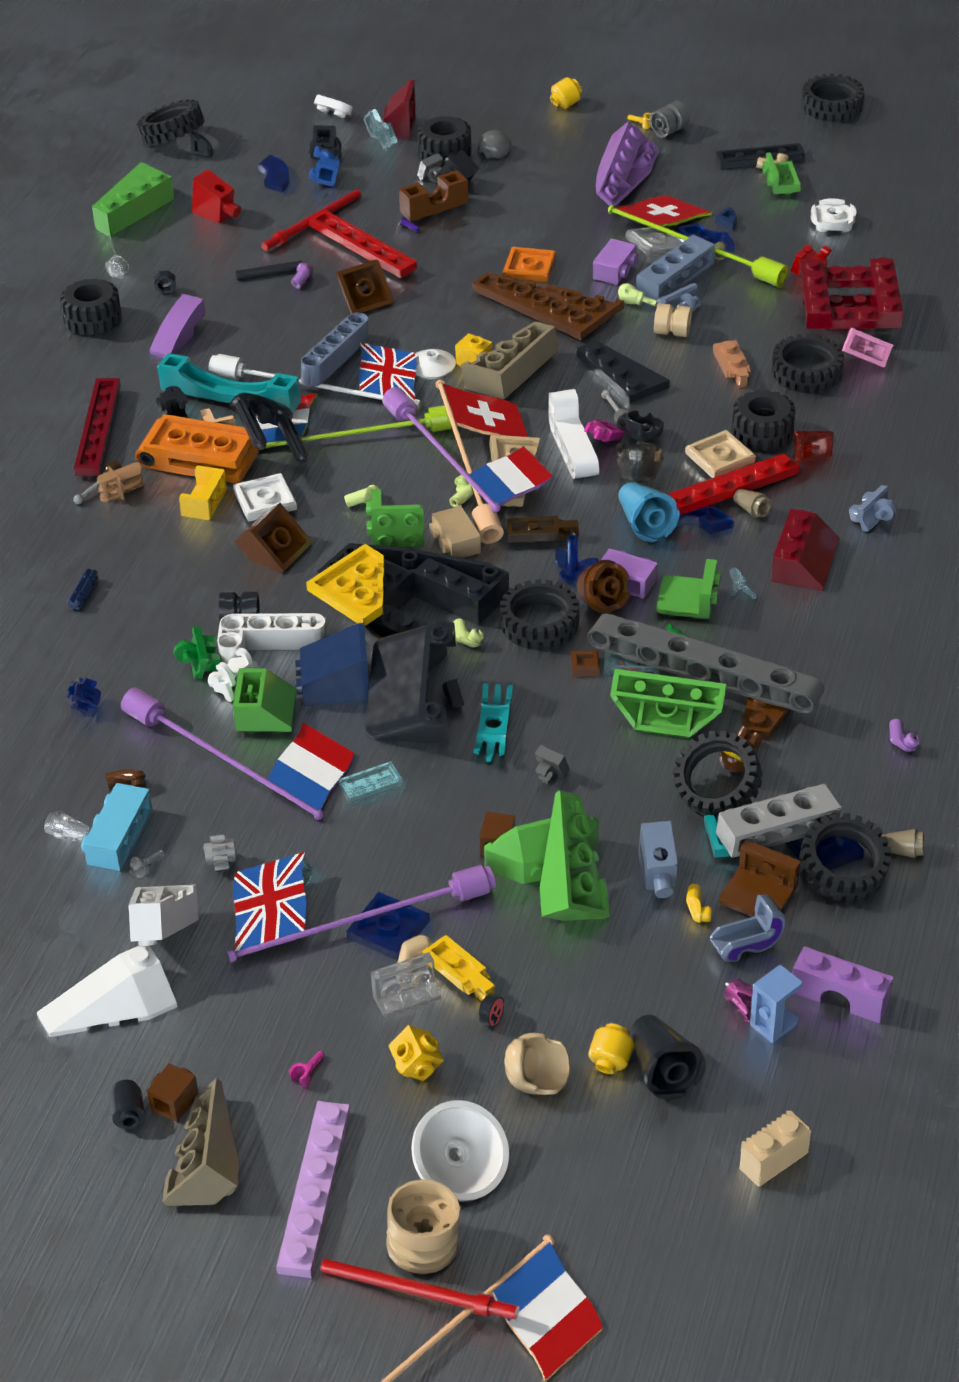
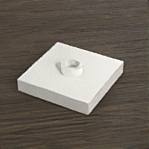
(262, 494)

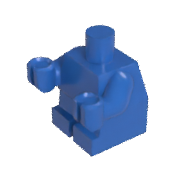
(326, 168)

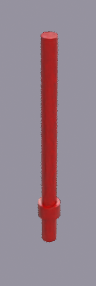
(282, 236)
(481, 1304)

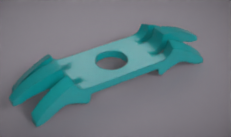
(493, 711)

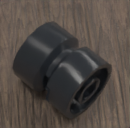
(232, 604)

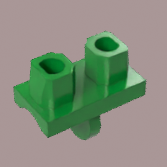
(198, 652)

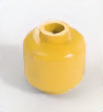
(566, 93)
(611, 1048)

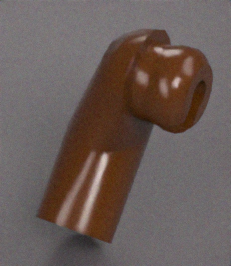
(124, 776)

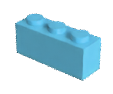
(117, 826)

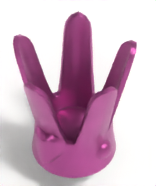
(740, 994)

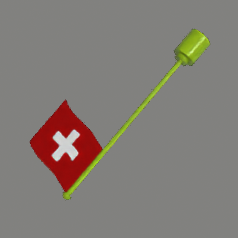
(669, 211)

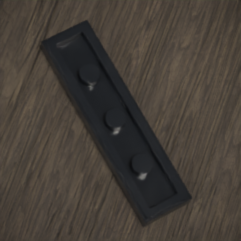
(749, 156)

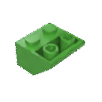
(263, 701)

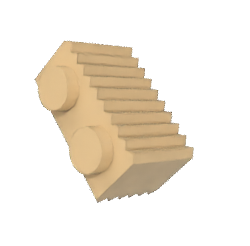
(455, 533)
(774, 1148)

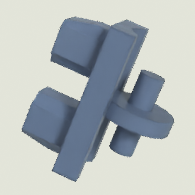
(684, 296)
(873, 509)

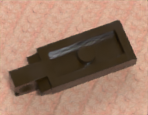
(540, 529)

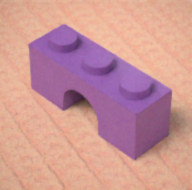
(863, 987)

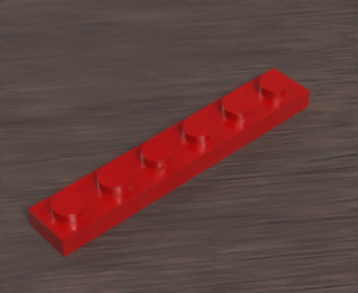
(363, 243)
(726, 485)

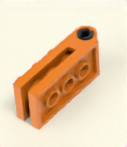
(183, 443)

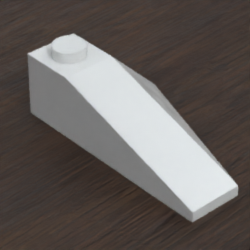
(119, 990)

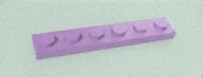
(313, 1190)

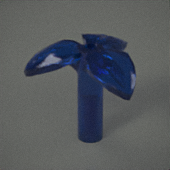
(569, 560)

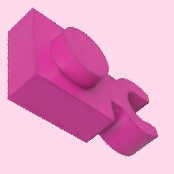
(604, 430)

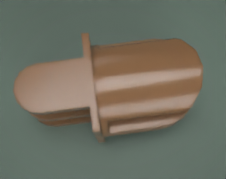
(120, 481)

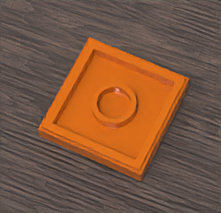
(530, 264)

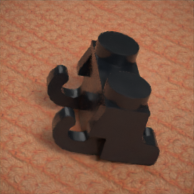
(172, 402)

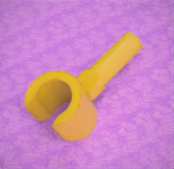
(645, 121)

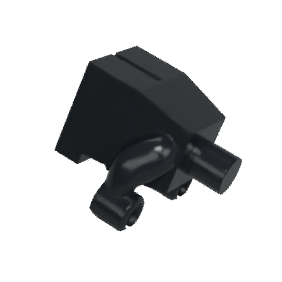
(325, 138)

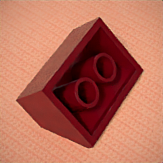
(804, 551)

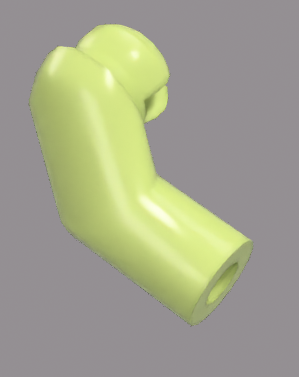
(464, 492)
(359, 496)
(472, 638)

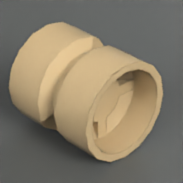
(672, 320)

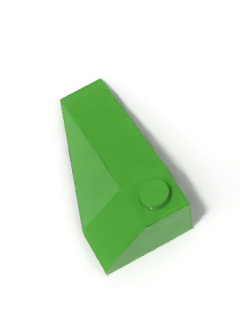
(569, 874)

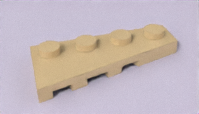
(505, 445)

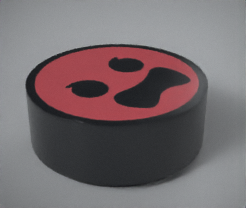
(491, 1010)

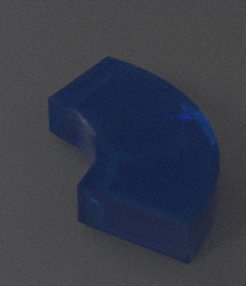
(276, 173)
(708, 235)
(709, 519)

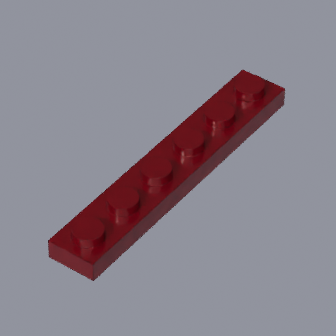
(97, 427)

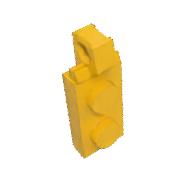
(460, 968)

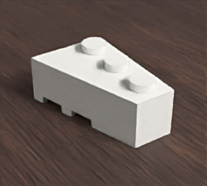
(161, 912)

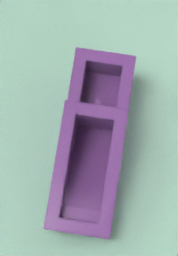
(178, 326)

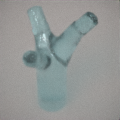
(740, 583)

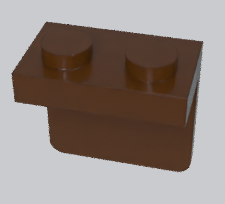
(760, 873)

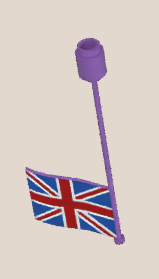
(274, 905)

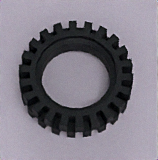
(170, 121)

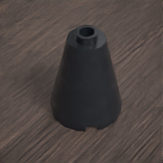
(666, 1058)

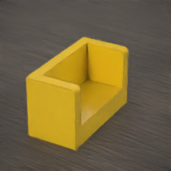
(206, 495)

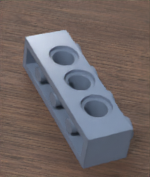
(676, 268)

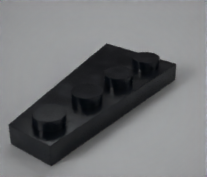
(620, 372)

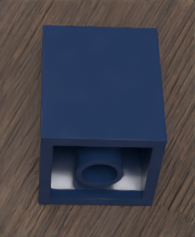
(334, 668)

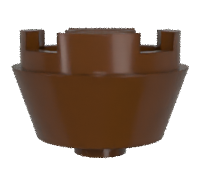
(604, 586)

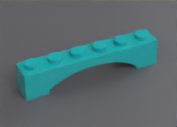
(196, 382)

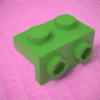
(780, 176)

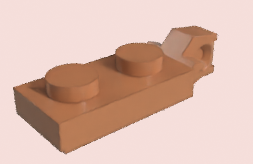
(732, 362)

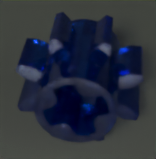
(83, 694)

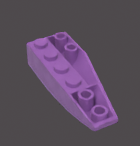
(624, 163)

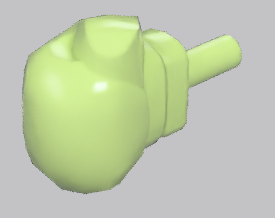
(632, 296)

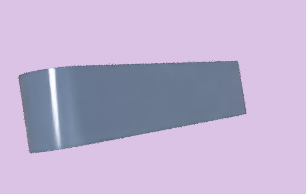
(334, 349)

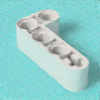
(570, 434)
(268, 632)

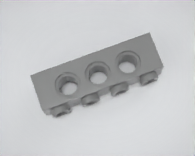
(775, 819)

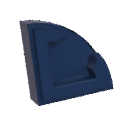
(727, 218)

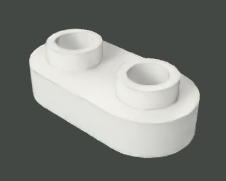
(327, 104)

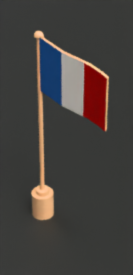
(552, 1316)

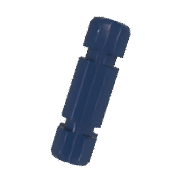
(83, 589)

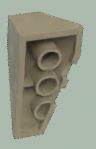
(206, 1156)

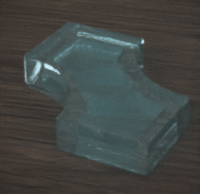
(380, 130)

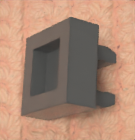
(430, 168)
(550, 764)

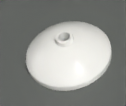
(474, 1138)

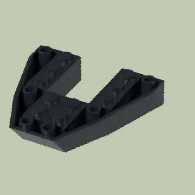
(449, 582)

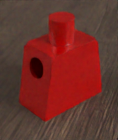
(213, 198)

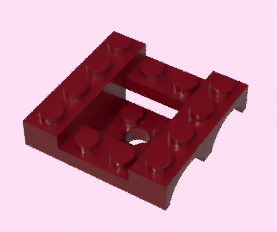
(860, 312)

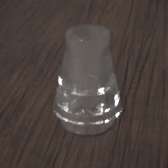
(65, 827)

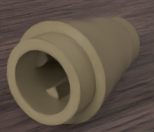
(753, 502)
(906, 843)

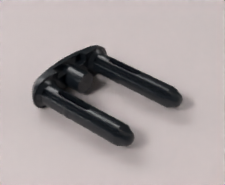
(272, 412)

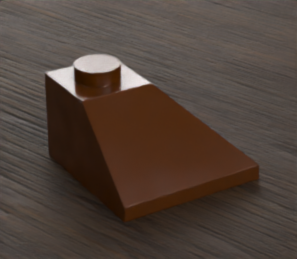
(365, 287)

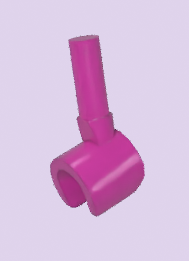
(305, 1069)

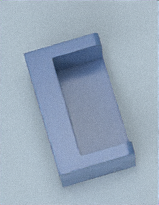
(768, 1003)

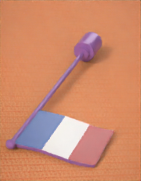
(496, 481)
(301, 774)

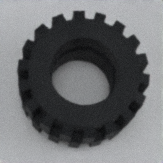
(443, 136)
(90, 306)
(763, 420)

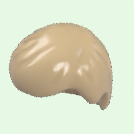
(537, 1064)

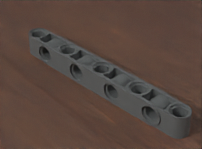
(706, 662)

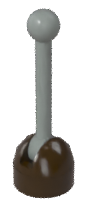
(78, 499)

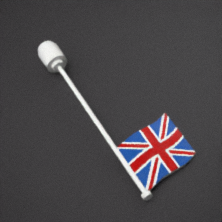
(378, 372)

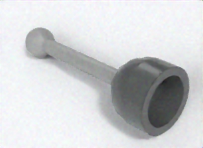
(620, 413)

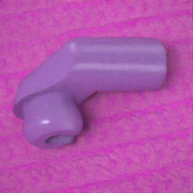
(304, 272)
(898, 738)

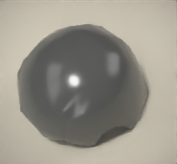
(494, 144)

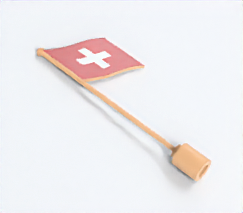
(489, 417)

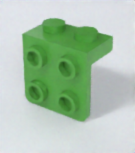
(394, 524)
(690, 595)

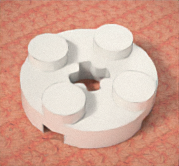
(833, 215)

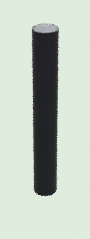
(267, 270)

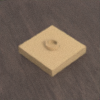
(720, 454)

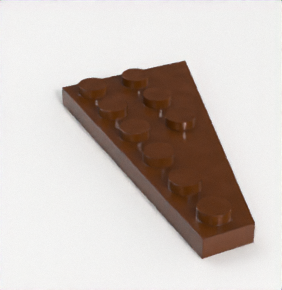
(550, 305)

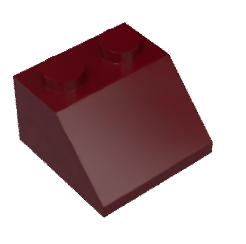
(402, 111)

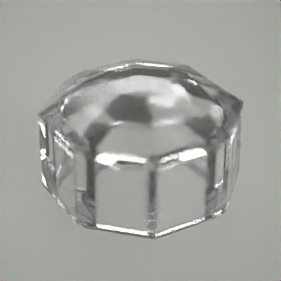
(116, 266)

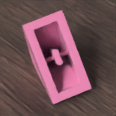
(867, 347)

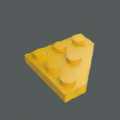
(353, 585)

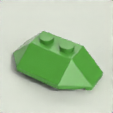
(666, 702)
(522, 850)

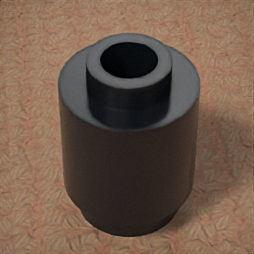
(127, 1104)

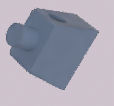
(659, 866)

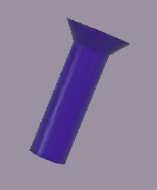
(410, 225)

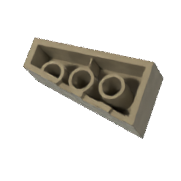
(511, 361)

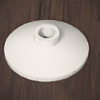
(434, 364)

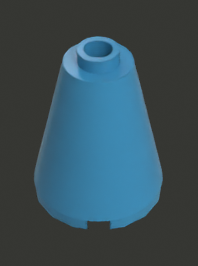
(648, 511)

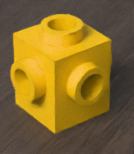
(416, 1053)

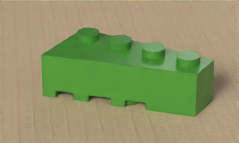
(132, 199)

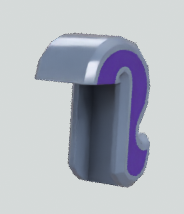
(752, 933)

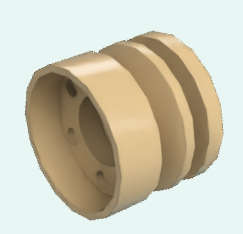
(422, 1226)

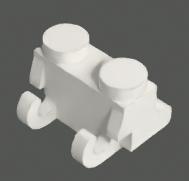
(228, 673)

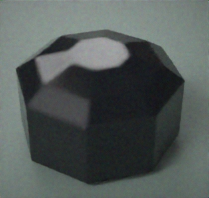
(165, 282)

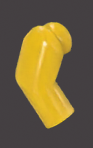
(693, 900)

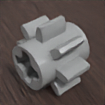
(219, 852)

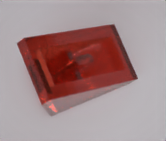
(812, 445)

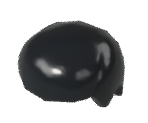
(643, 428)

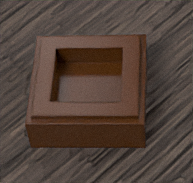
(585, 663)

